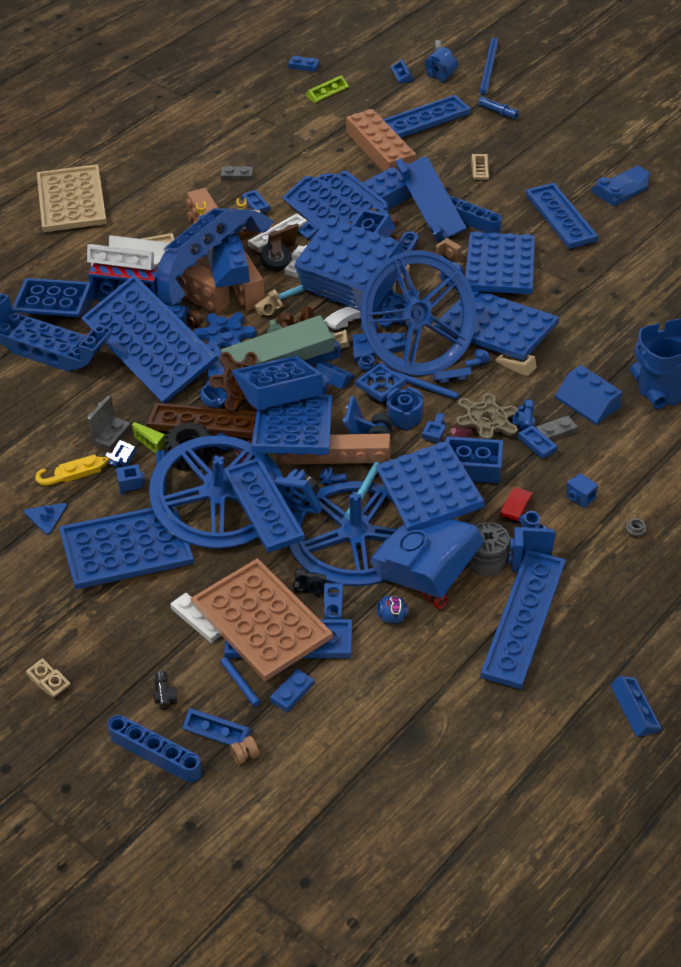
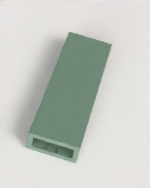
(301, 339)

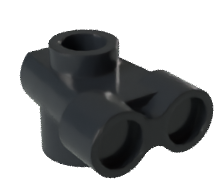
(309, 581)
(164, 695)

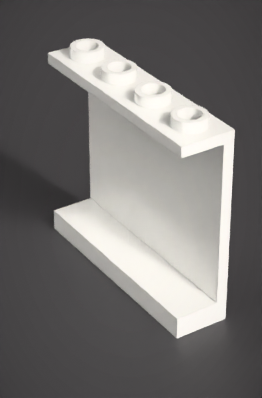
(127, 252)

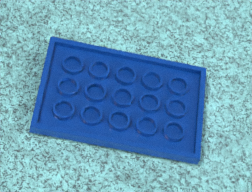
(500, 262)
(503, 325)
(294, 427)
(429, 486)
(121, 548)

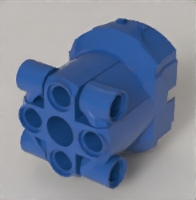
(659, 363)

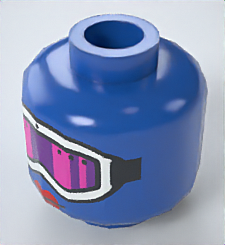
(392, 609)

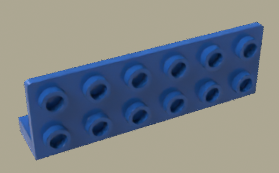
(431, 198)

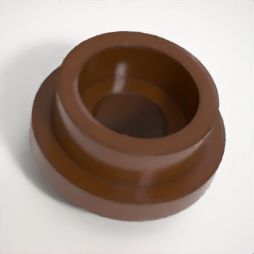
(194, 319)

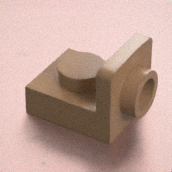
(449, 249)

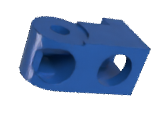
(333, 601)

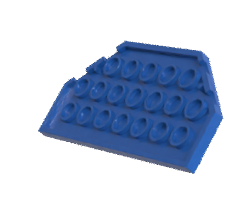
(332, 197)

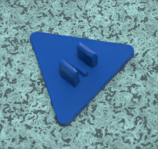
(46, 516)

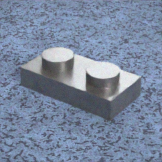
(236, 173)
(558, 428)

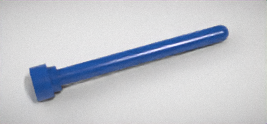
(426, 385)

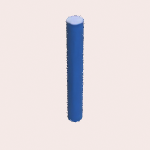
(240, 681)

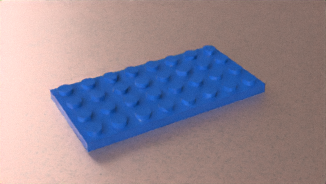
(151, 339)

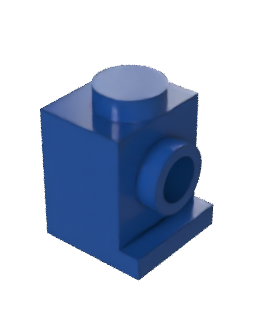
(130, 478)

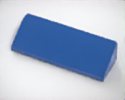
(635, 706)
(215, 727)

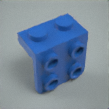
(532, 539)

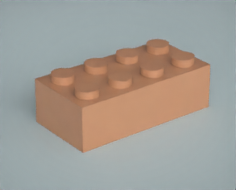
(201, 289)

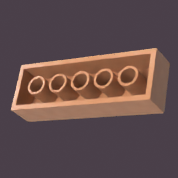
(378, 140)

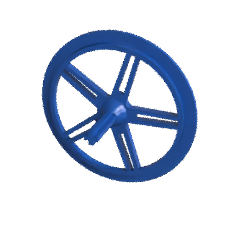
(419, 312)
(214, 489)
(353, 530)

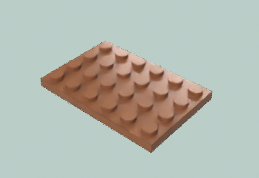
(261, 619)

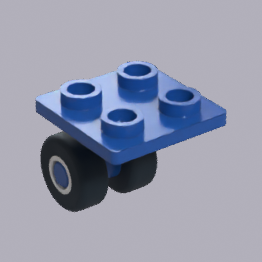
(356, 424)

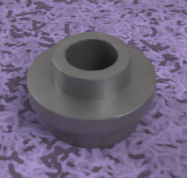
(636, 527)

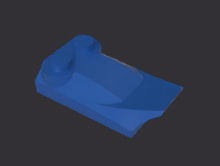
(622, 186)

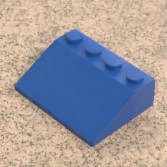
(53, 297)
(279, 382)

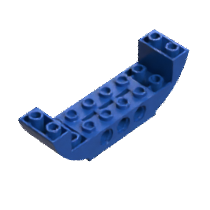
(197, 242)
(48, 342)

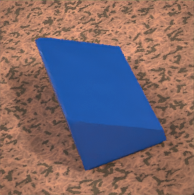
(402, 72)
(336, 375)

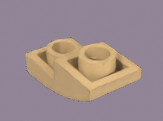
(47, 678)

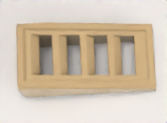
(479, 162)
(523, 367)

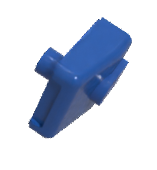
(427, 557)

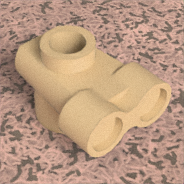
(269, 304)

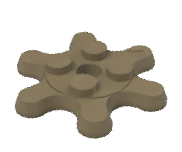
(486, 408)

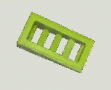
(150, 438)

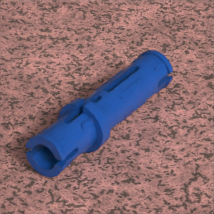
(504, 110)

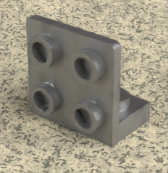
(105, 427)

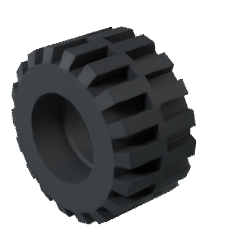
(184, 433)

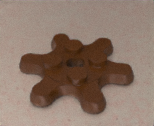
(228, 382)

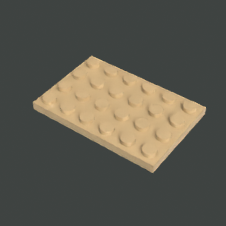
(71, 198)

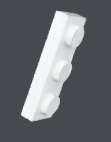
(194, 618)

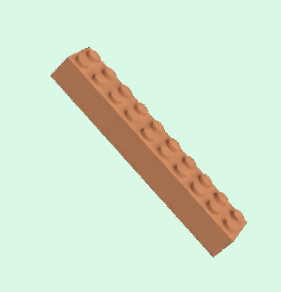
(247, 293)

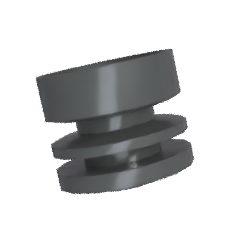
(493, 553)

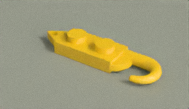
(73, 470)

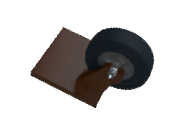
(275, 254)

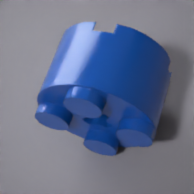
(441, 64)
(405, 407)

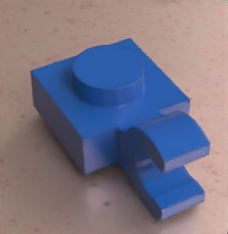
(435, 430)

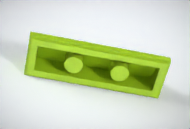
(327, 89)

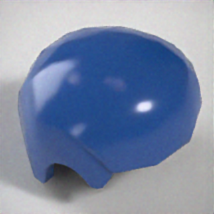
(213, 397)

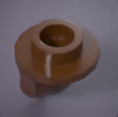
(285, 319)

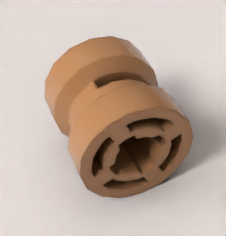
(244, 750)

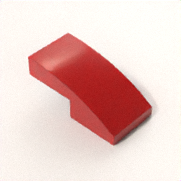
(516, 503)

